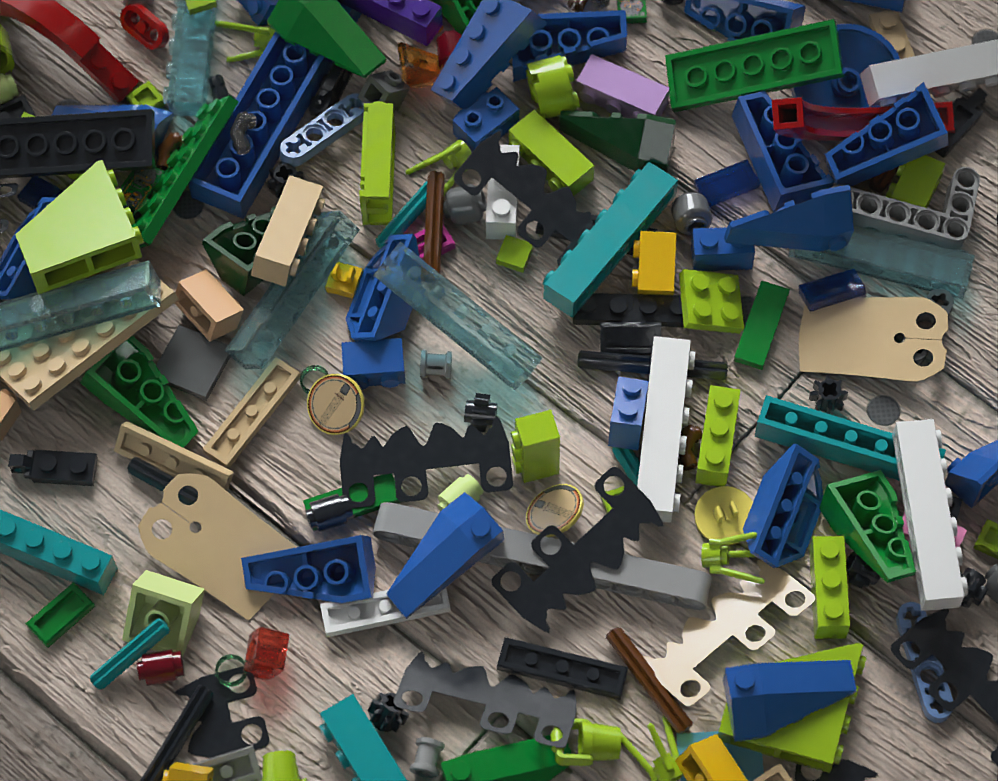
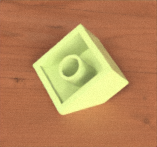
(169, 600)

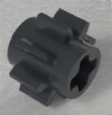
(280, 174)
(828, 395)
(480, 412)
(860, 572)
(976, 587)
(386, 714)

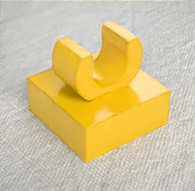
(344, 280)

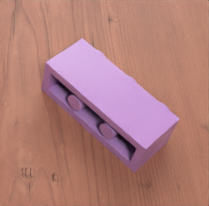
(620, 89)

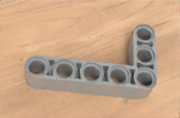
(912, 216)

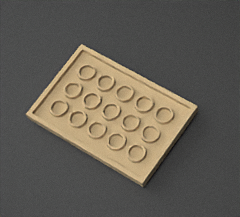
(49, 365)

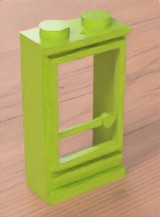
(377, 163)

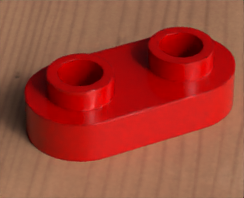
(146, 29)

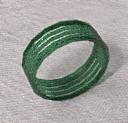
(309, 369)
(220, 661)

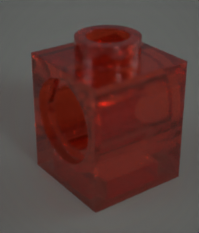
(266, 653)

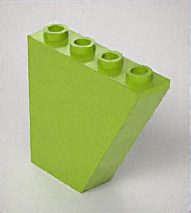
(80, 232)
(816, 736)

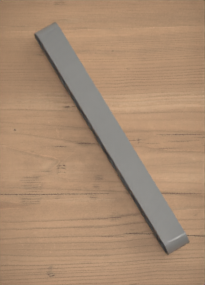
(634, 577)

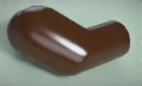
(166, 148)
(693, 435)

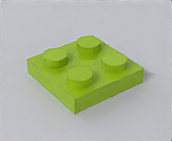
(711, 301)

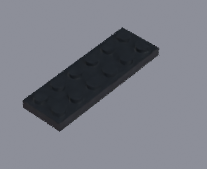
(76, 142)

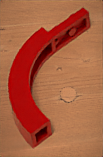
(75, 40)
(813, 122)

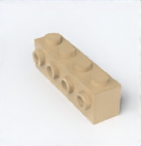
(288, 230)

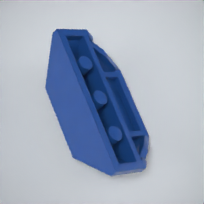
(14, 273)
(375, 308)
(785, 508)

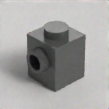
(384, 87)

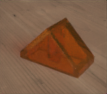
(417, 66)

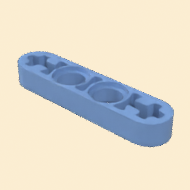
(324, 129)
(930, 663)

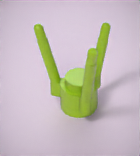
(262, 36)
(452, 157)
(716, 555)
(665, 765)

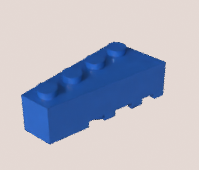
(575, 37)
(485, 50)
(890, 140)
(779, 161)

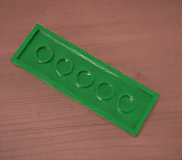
(754, 65)
(182, 167)

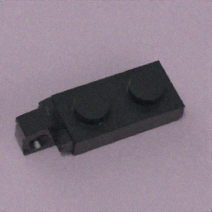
(330, 90)
(966, 115)
(56, 467)

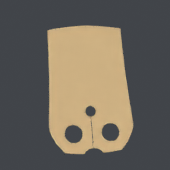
(860, 341)
(215, 552)

